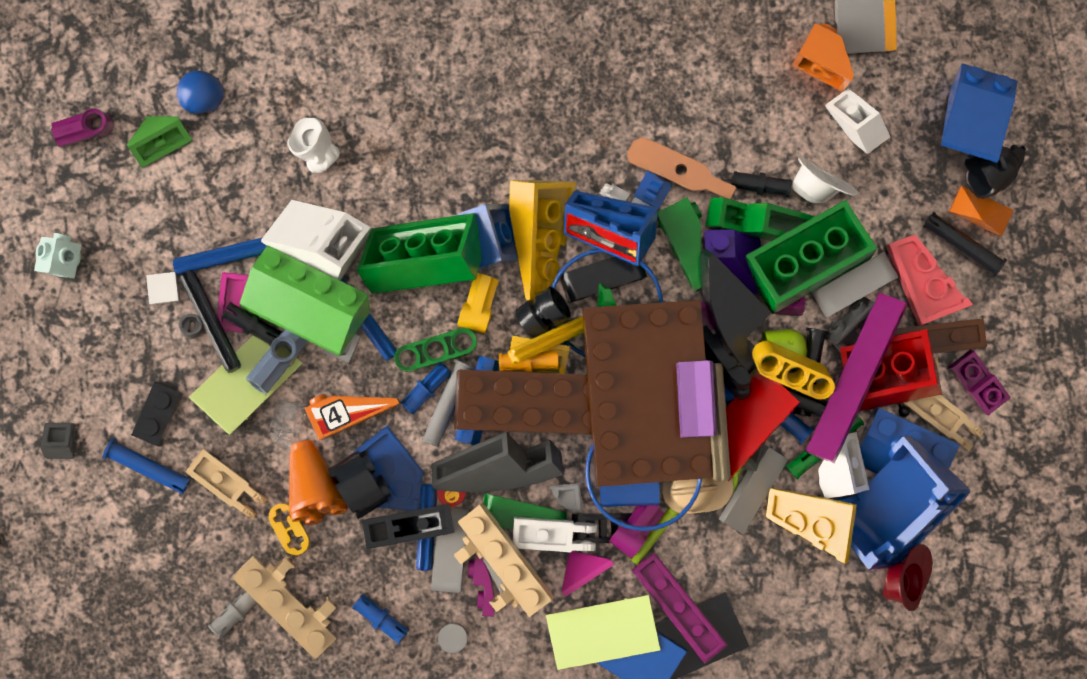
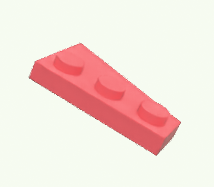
(923, 281)

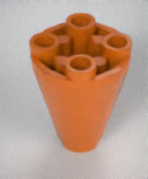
(310, 485)

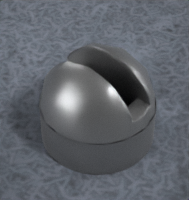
(185, 324)

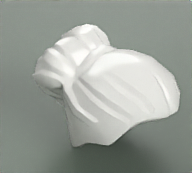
(313, 144)

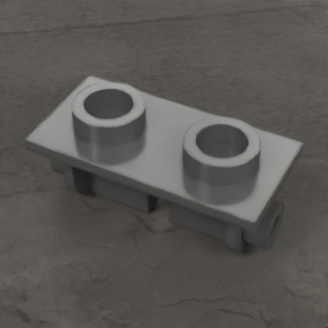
(842, 331)

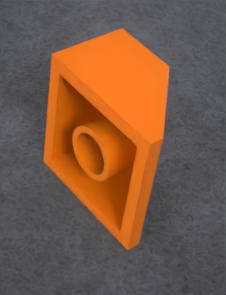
(825, 57)

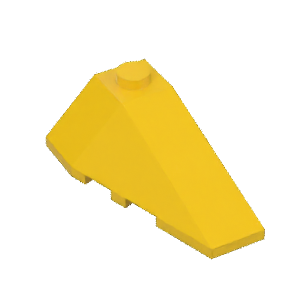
(538, 229)

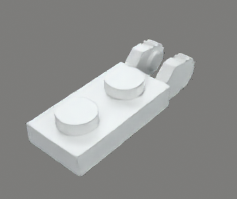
(551, 534)

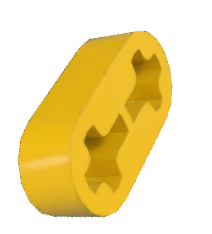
(283, 532)

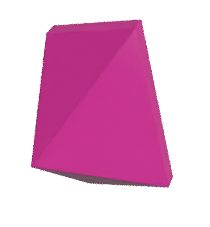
(582, 569)

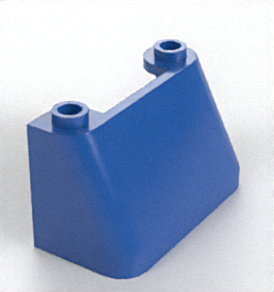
(903, 504)

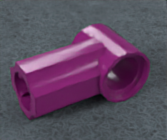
(80, 127)
(630, 540)

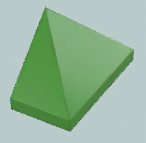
(157, 138)

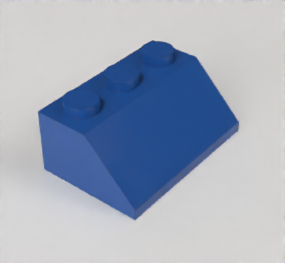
(885, 427)

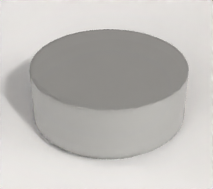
(452, 638)

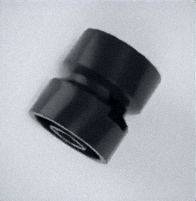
(547, 310)

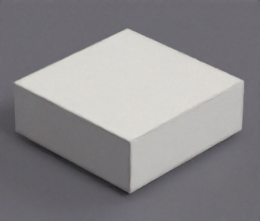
(163, 288)

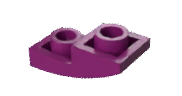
(979, 382)
(481, 577)

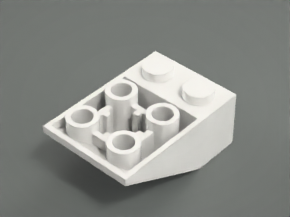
(318, 237)

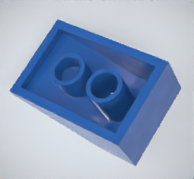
(978, 112)

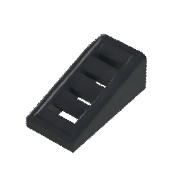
(602, 521)

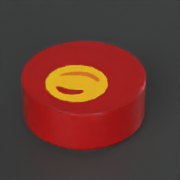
(451, 497)

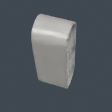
(855, 284)
(447, 570)

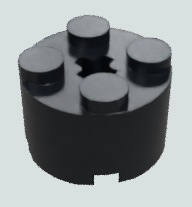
(359, 484)

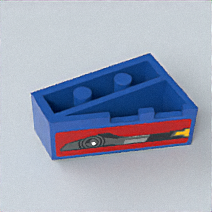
(611, 225)

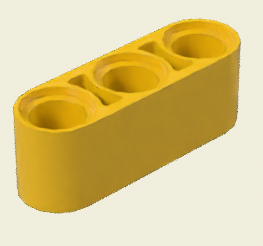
(802, 379)

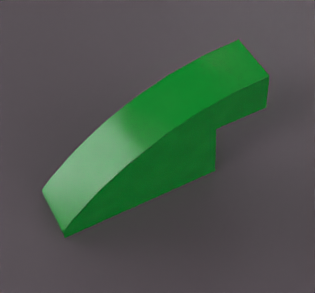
(755, 219)

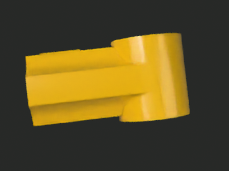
(477, 310)

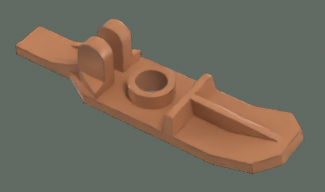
(665, 161)

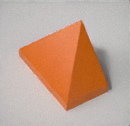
(981, 212)

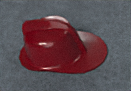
(908, 579)

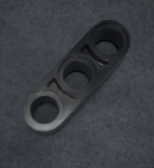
(612, 271)

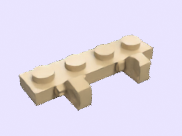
(519, 579)
(268, 589)

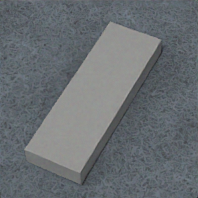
(753, 490)

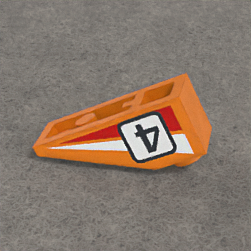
(339, 413)

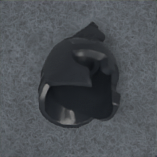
(989, 177)

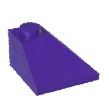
(731, 250)

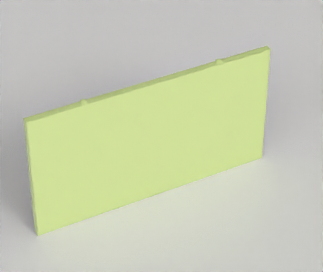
(229, 396)
(603, 632)

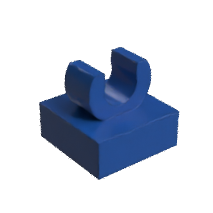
(653, 190)

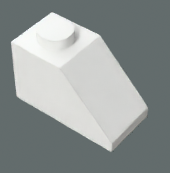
(858, 120)
(847, 473)

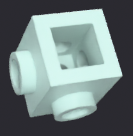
(58, 256)

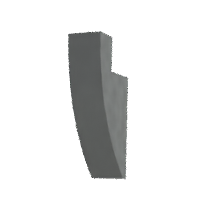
(497, 466)

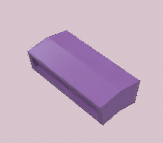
(696, 399)

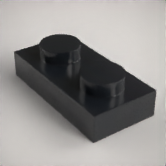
(157, 414)

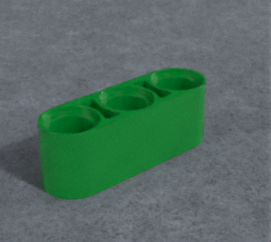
(421, 349)
(506, 509)

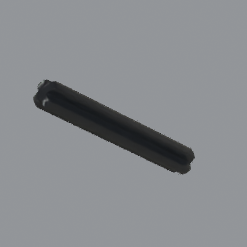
(210, 321)

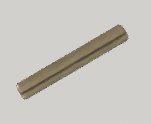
(719, 443)

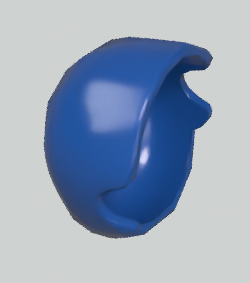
(199, 92)

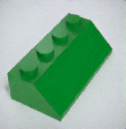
(421, 254)
(810, 256)

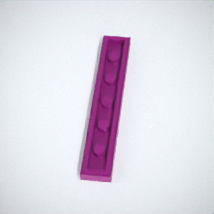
(856, 378)

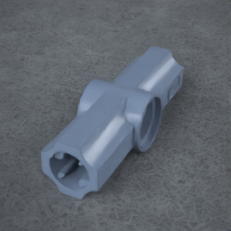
(271, 366)

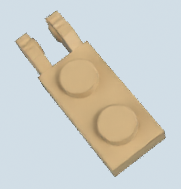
(944, 418)
(223, 482)

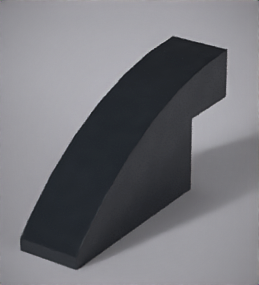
(730, 308)

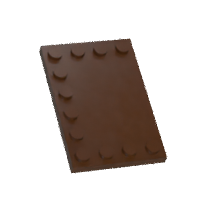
(636, 392)

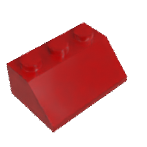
(905, 372)

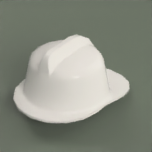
(818, 185)

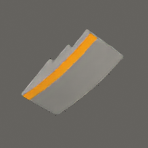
(866, 25)

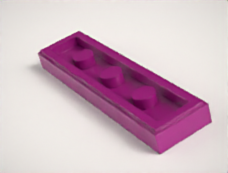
(679, 608)

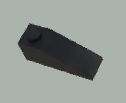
(408, 526)

